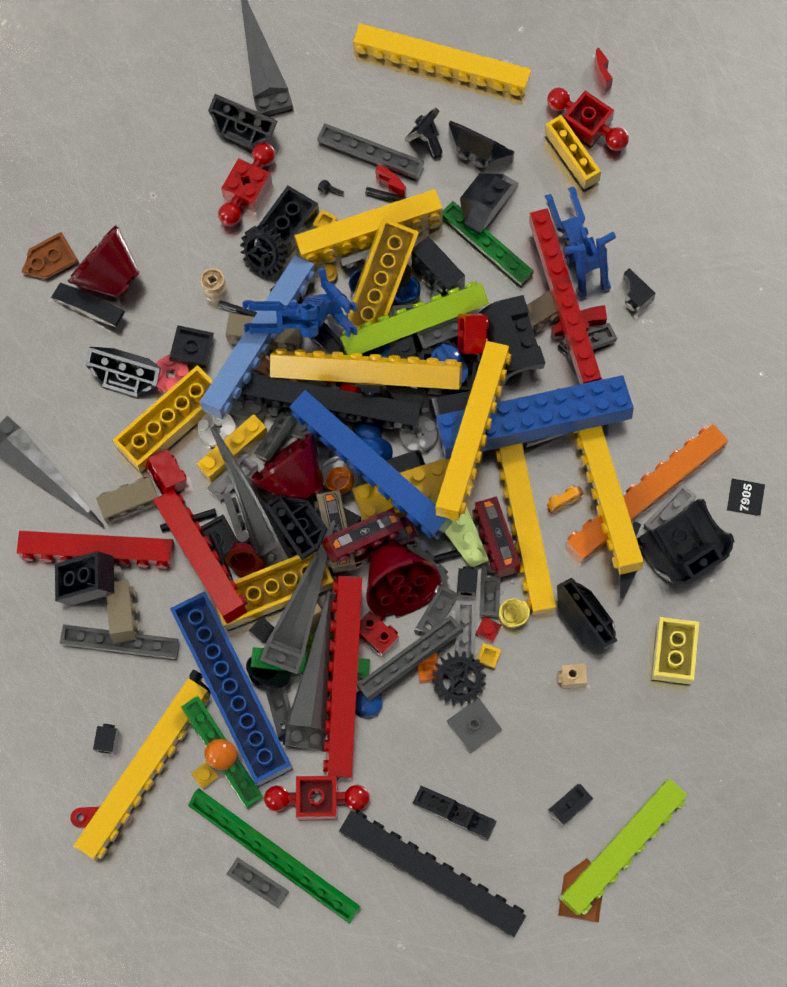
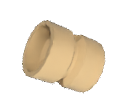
(213, 284)

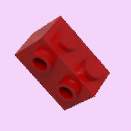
(472, 333)
(166, 472)
(377, 634)

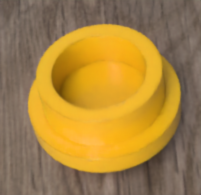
(331, 272)

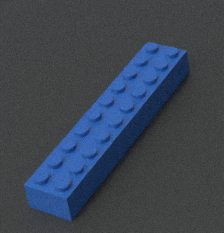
(546, 414)
(366, 461)
(231, 689)

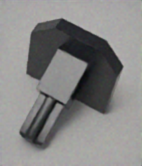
(427, 131)

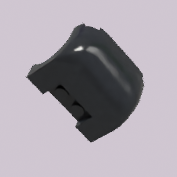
(512, 327)
(686, 544)

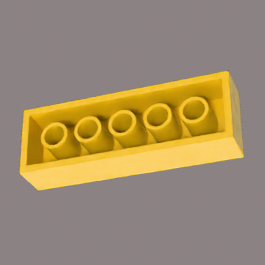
(382, 272)
(164, 420)
(425, 478)
(272, 588)

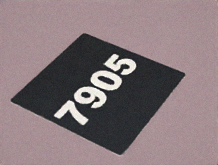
(746, 497)

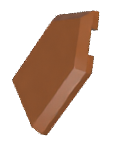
(49, 257)
(594, 912)

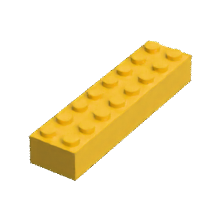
(358, 231)

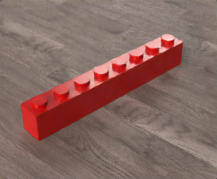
(66, 546)
(200, 556)

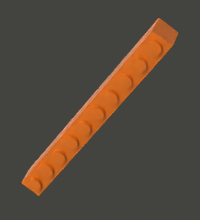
(652, 487)

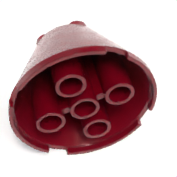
(107, 266)
(293, 470)
(399, 580)

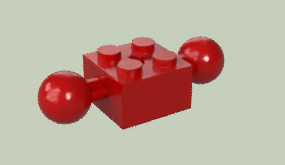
(588, 118)
(246, 184)
(278, 798)

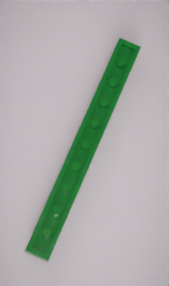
(274, 856)

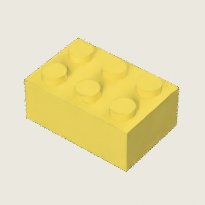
(675, 650)

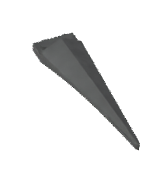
(268, 84)
(24, 456)
(262, 529)
(290, 635)
(308, 713)

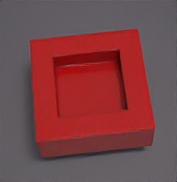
(488, 629)

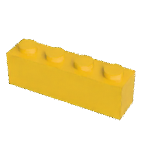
(572, 152)
(239, 441)

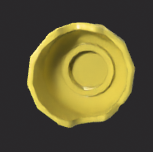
(514, 613)

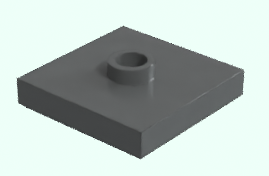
(474, 725)

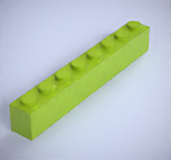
(415, 319)
(622, 847)

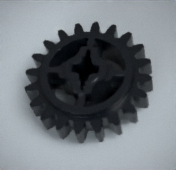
(261, 252)
(444, 669)

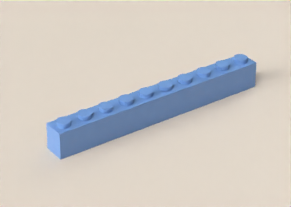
(251, 347)

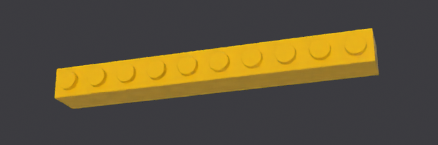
(441, 59)
(366, 369)
(472, 431)
(610, 500)
(526, 529)
(139, 774)

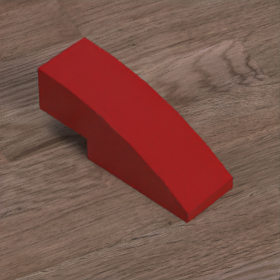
(592, 317)

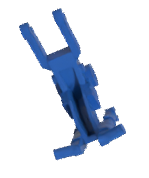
(580, 247)
(307, 315)

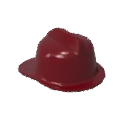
(243, 559)

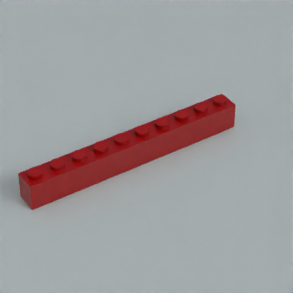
(564, 297)
(343, 676)

